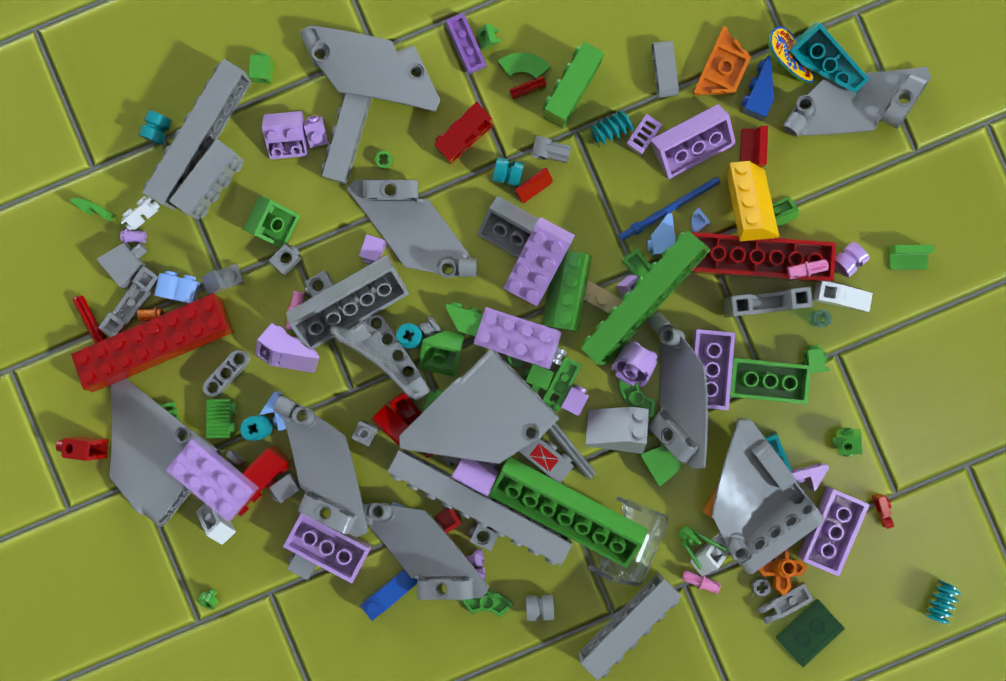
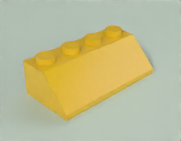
(751, 201)

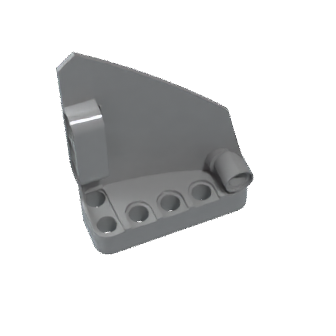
(481, 415)

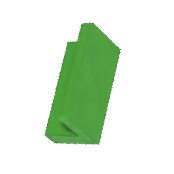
(909, 257)

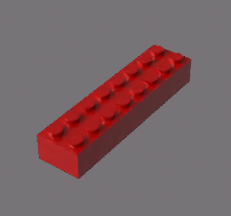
(763, 257)
(152, 343)

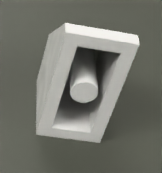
(214, 525)
(710, 556)

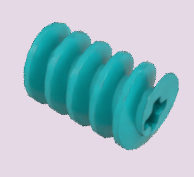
(611, 127)
(403, 331)
(252, 432)
(943, 602)

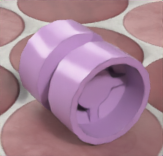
(853, 257)

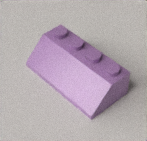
(694, 141)

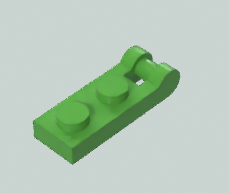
(562, 383)

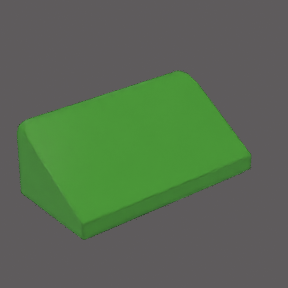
(785, 211)

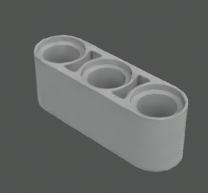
(665, 69)
(218, 376)

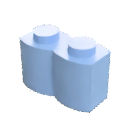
(177, 288)

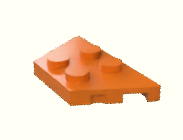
(724, 67)

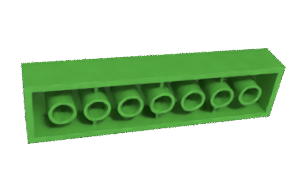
(645, 298)
(568, 512)

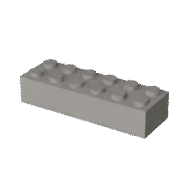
(347, 302)
(628, 626)

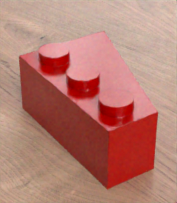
(464, 133)

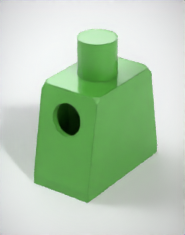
(660, 463)

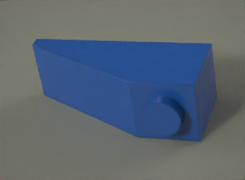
(387, 594)

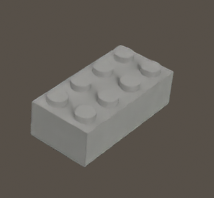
(207, 180)

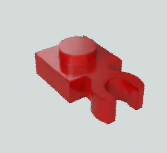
(883, 507)

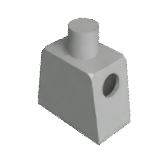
(123, 263)

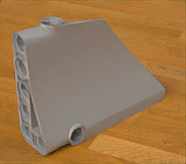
(143, 448)

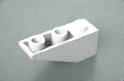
(842, 296)

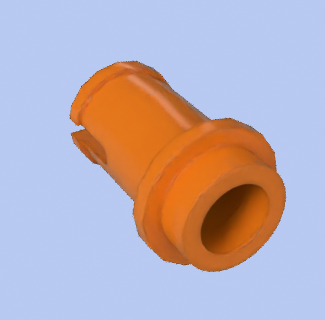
(149, 314)

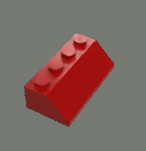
(264, 471)

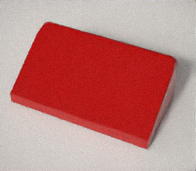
(534, 185)

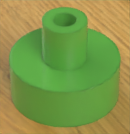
(208, 599)

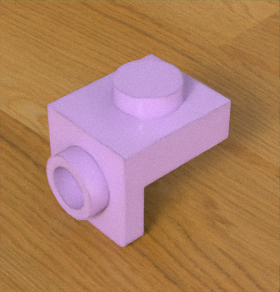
(315, 131)

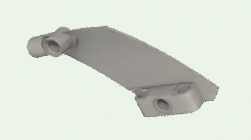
(370, 67)
(842, 111)
(413, 227)
(681, 396)
(323, 469)
(425, 552)

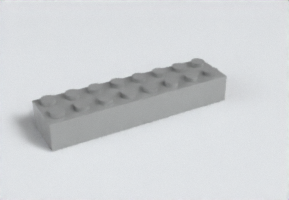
(198, 132)

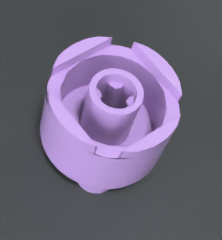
(634, 364)

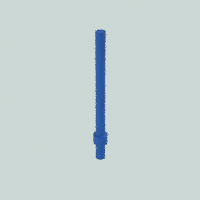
(638, 227)

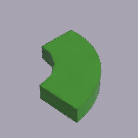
(524, 63)
(635, 398)
(491, 602)

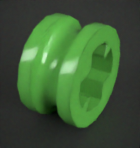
(389, 159)

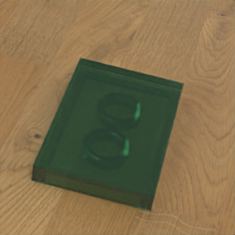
(810, 632)

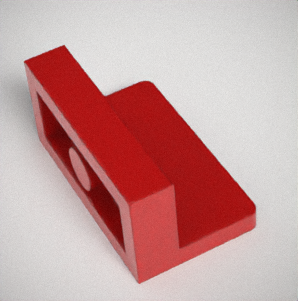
(754, 145)
(390, 423)

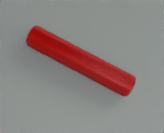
(88, 319)

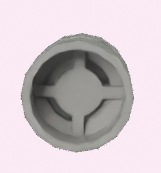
(539, 607)

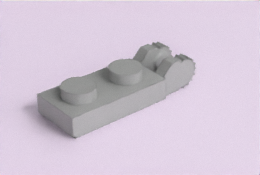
(785, 604)

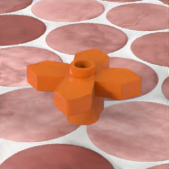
(782, 569)

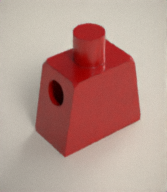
(83, 448)

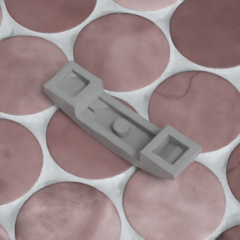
(133, 300)

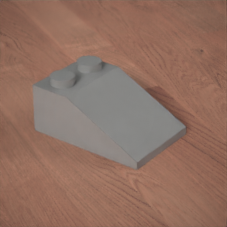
(618, 429)

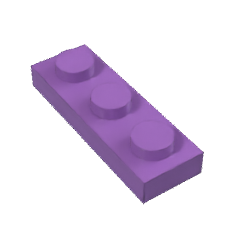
(466, 43)

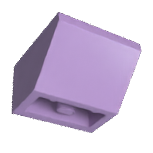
(285, 135)

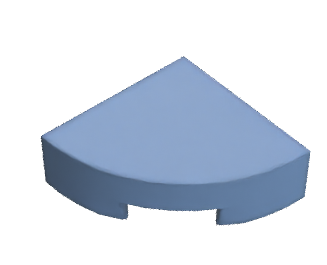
(698, 220)

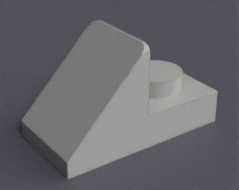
(223, 279)

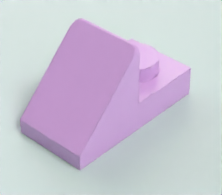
(813, 473)

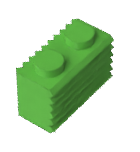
(220, 418)

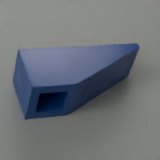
(761, 94)

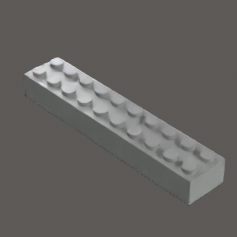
(485, 509)

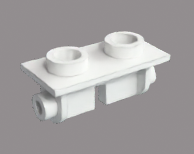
(134, 218)

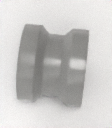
(430, 327)
(558, 356)

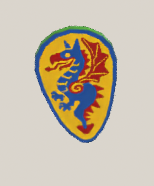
(780, 43)

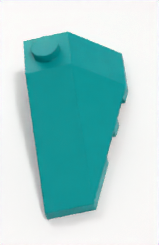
(825, 56)

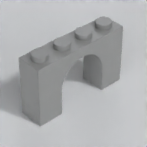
(768, 302)

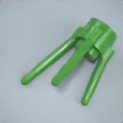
(690, 538)

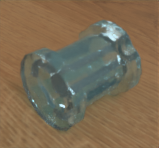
(823, 314)

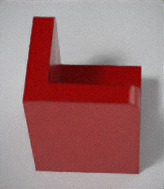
(449, 519)

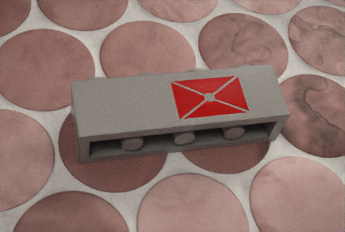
(547, 458)

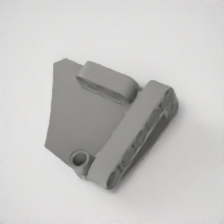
(759, 501)

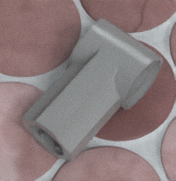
(546, 149)

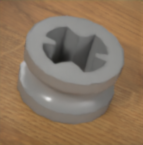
(765, 590)

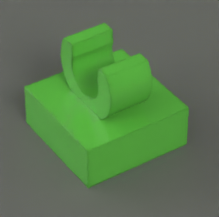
(487, 36)

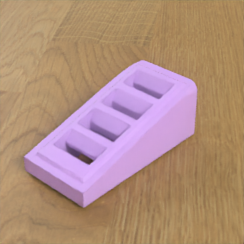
(635, 147)

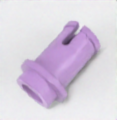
(133, 236)

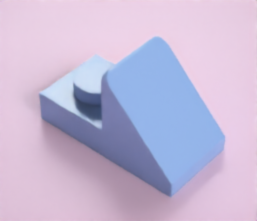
(269, 407)

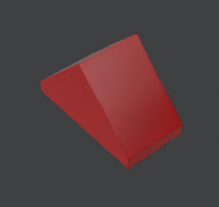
(405, 408)

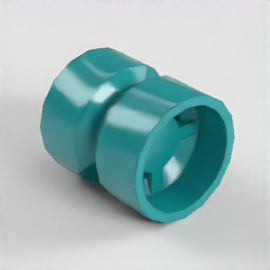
(155, 127)
(508, 172)

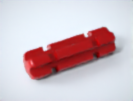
(527, 87)

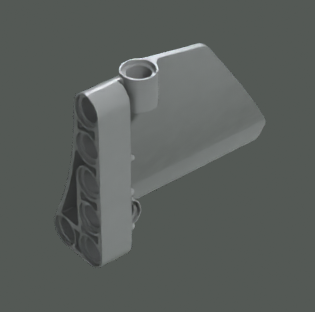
(371, 344)

